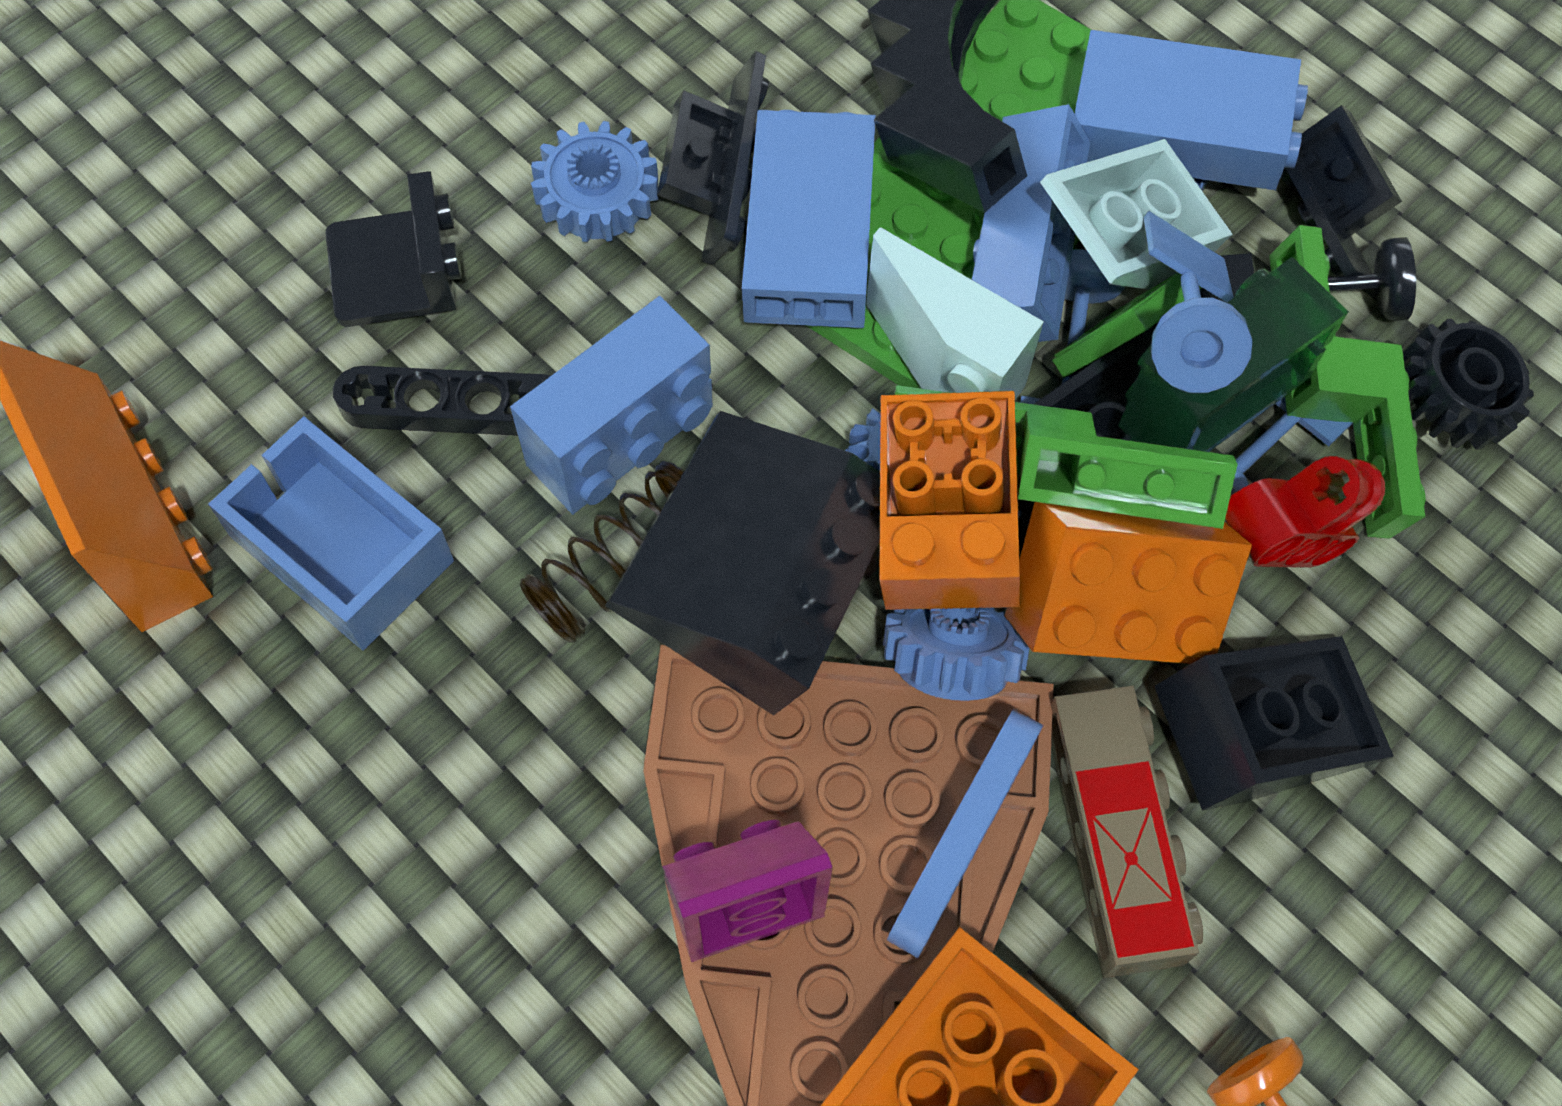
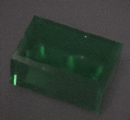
(1289, 327)

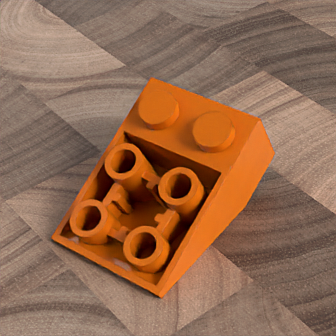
(949, 501)

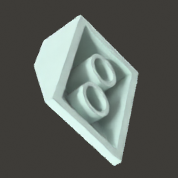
(1108, 206)
(947, 325)

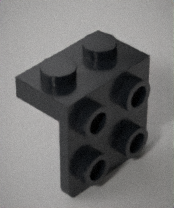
(395, 261)

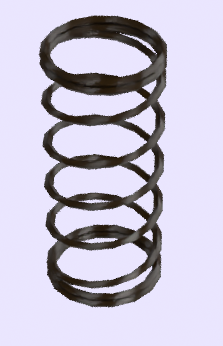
(544, 596)

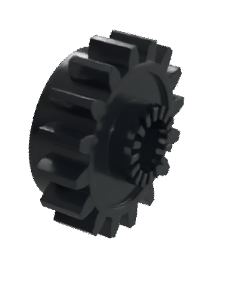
(1467, 382)

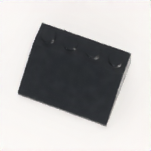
(755, 558)

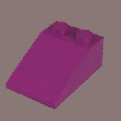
(748, 887)

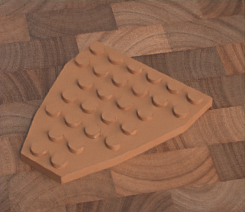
(876, 785)

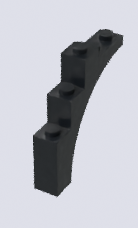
(929, 119)

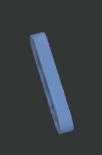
(964, 834)

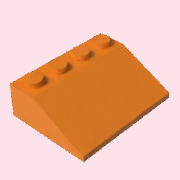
(103, 486)
(981, 1039)

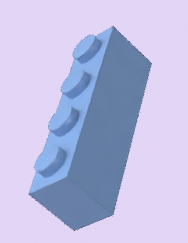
(1024, 236)

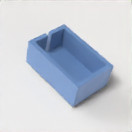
(615, 405)
(334, 533)

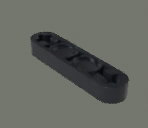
(451, 411)

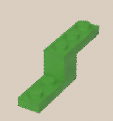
(1363, 386)
(1072, 467)

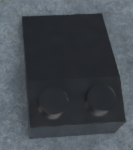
(1270, 720)

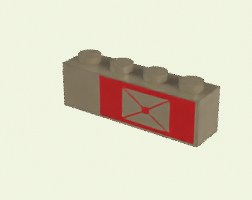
(1122, 833)

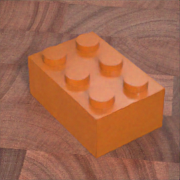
(1125, 585)

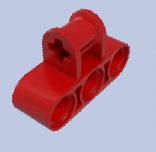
(1303, 518)

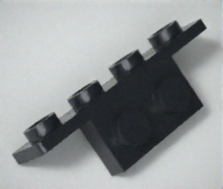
(710, 156)
(1340, 187)

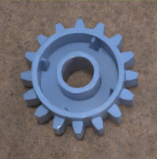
(595, 182)
(955, 651)

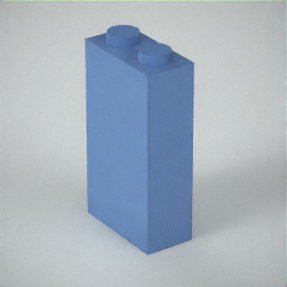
(1214, 106)
(809, 219)

